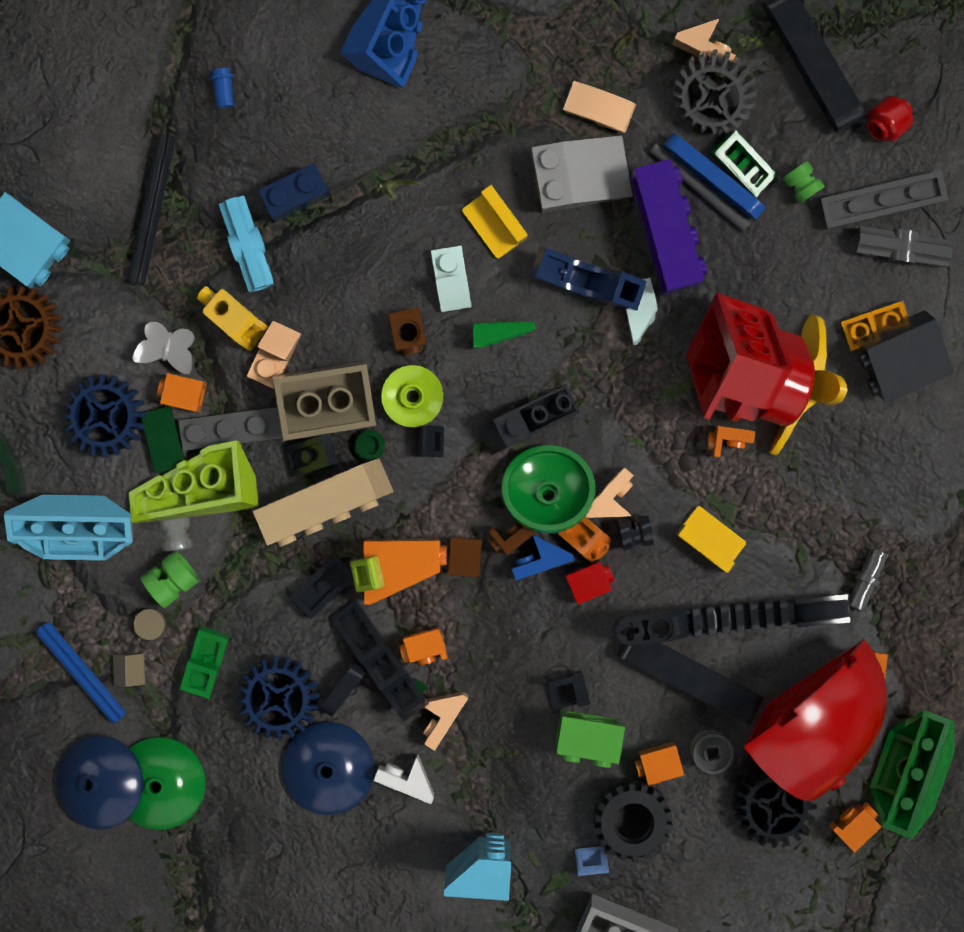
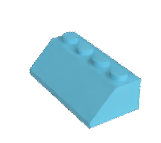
(481, 870)

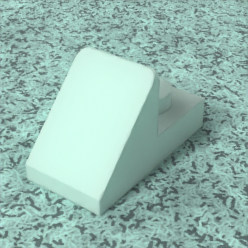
(451, 278)

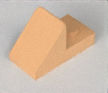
(697, 40)
(273, 353)
(604, 504)
(447, 708)

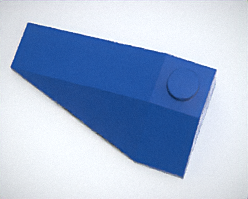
(385, 40)

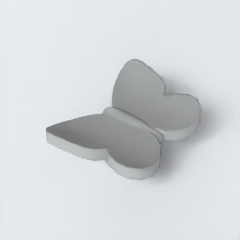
(166, 346)

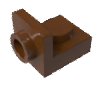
(517, 535)

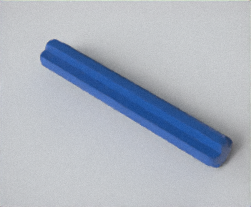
(80, 672)

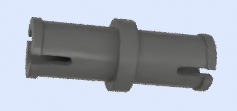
(867, 579)

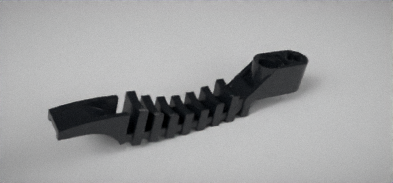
(737, 617)

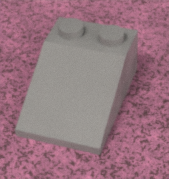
(581, 173)

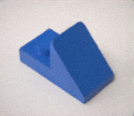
(550, 557)

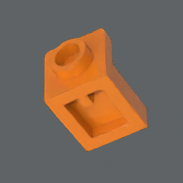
(734, 437)
(587, 539)

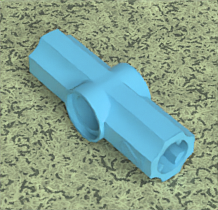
(246, 244)

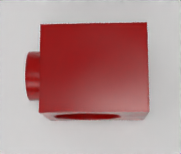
(590, 581)

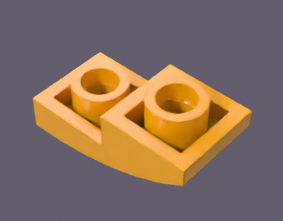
(872, 321)

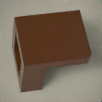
(465, 557)

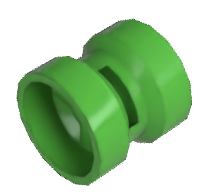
(804, 184)

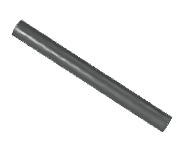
(703, 189)

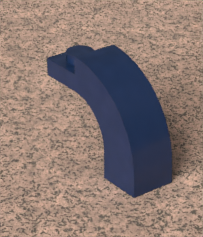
(587, 280)

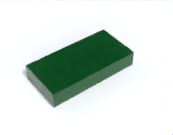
(163, 439)

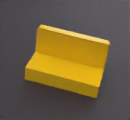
(495, 222)
(711, 538)

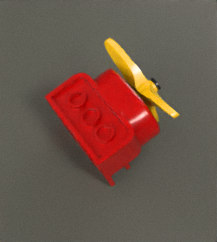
(757, 369)

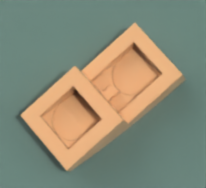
(599, 106)

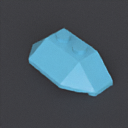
(69, 527)

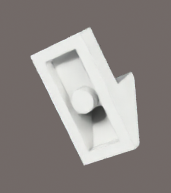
(414, 785)

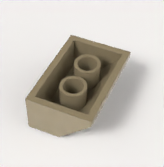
(324, 400)

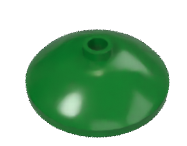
(552, 472)
(180, 779)

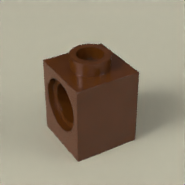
(403, 318)

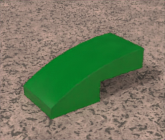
(204, 662)

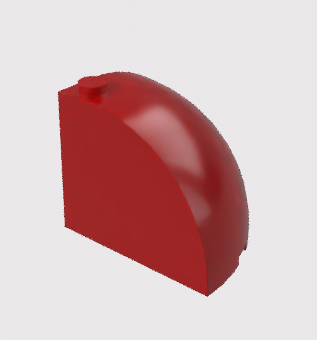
(822, 724)

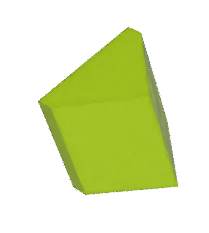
(367, 574)

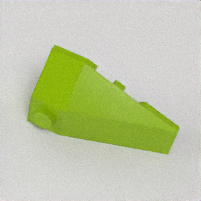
(204, 485)

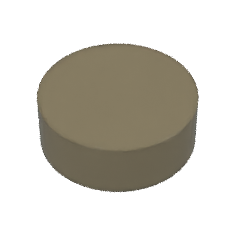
(149, 624)

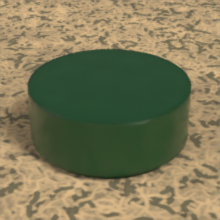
(370, 445)

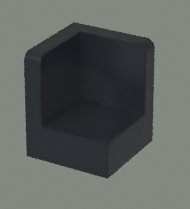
(568, 691)

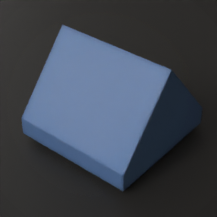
(591, 861)

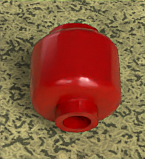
(889, 119)

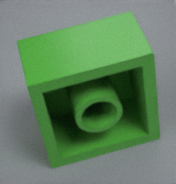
(589, 738)

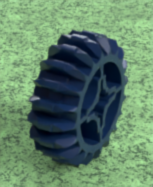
(94, 404)
(287, 708)

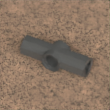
(903, 246)

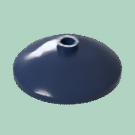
(331, 746)
(115, 782)

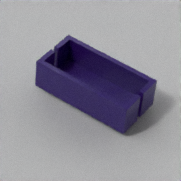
(667, 226)

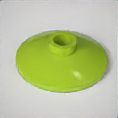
(412, 379)

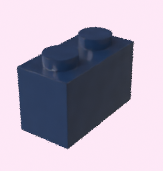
(294, 192)

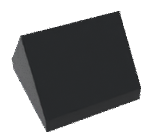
(430, 441)

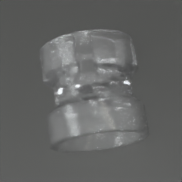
(176, 534)

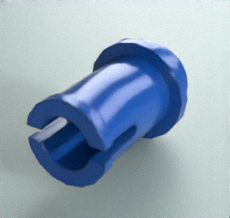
(223, 87)

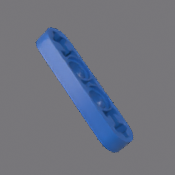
(714, 177)

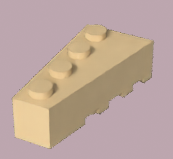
(322, 502)

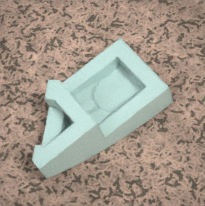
(645, 315)

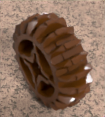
(25, 340)

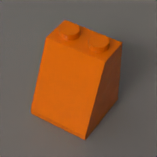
(403, 563)

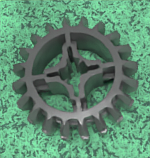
(727, 113)

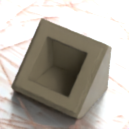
(129, 669)

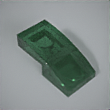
(14, 472)

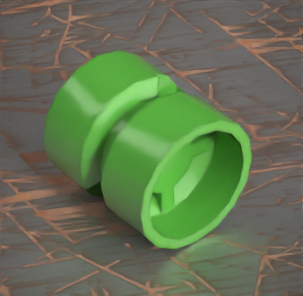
(169, 579)

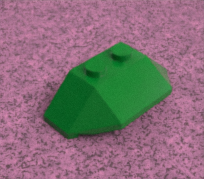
(912, 772)

